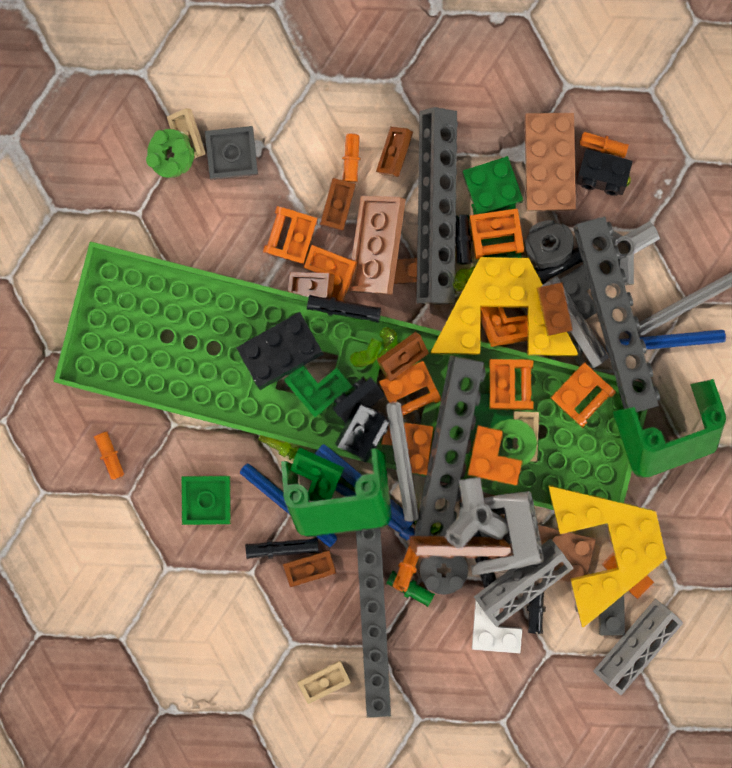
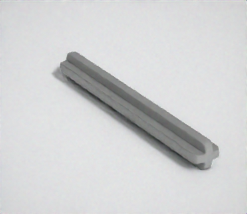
(685, 304)
(402, 461)

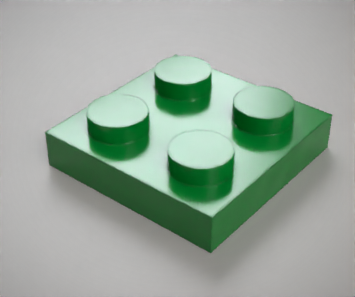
(492, 186)
(206, 500)

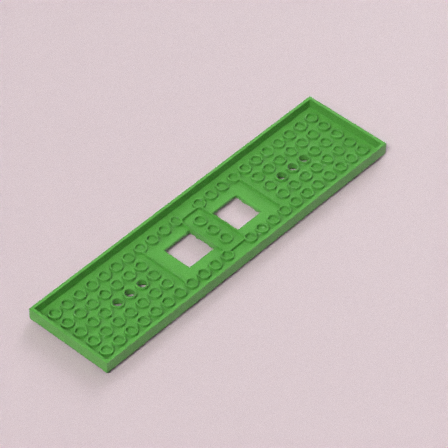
(119, 352)

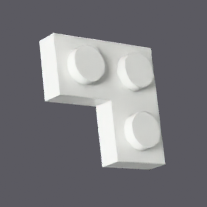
(492, 638)

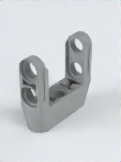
(522, 530)

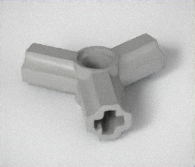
(636, 241)
(475, 516)

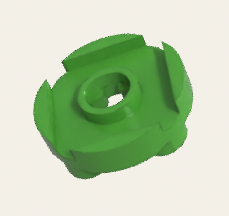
(157, 153)
(526, 440)

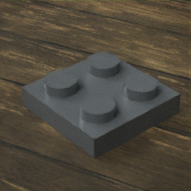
(231, 153)

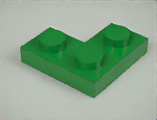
(317, 395)
(322, 472)

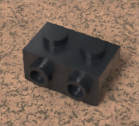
(604, 172)
(365, 392)
(363, 431)

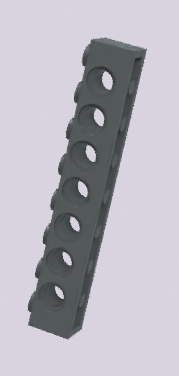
(436, 206)
(604, 305)
(442, 443)
(373, 623)

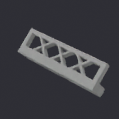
(582, 333)
(521, 580)
(636, 645)

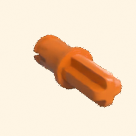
(603, 144)
(351, 158)
(109, 455)
(406, 571)

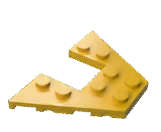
(500, 284)
(634, 540)

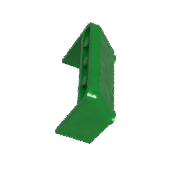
(649, 451)
(361, 512)

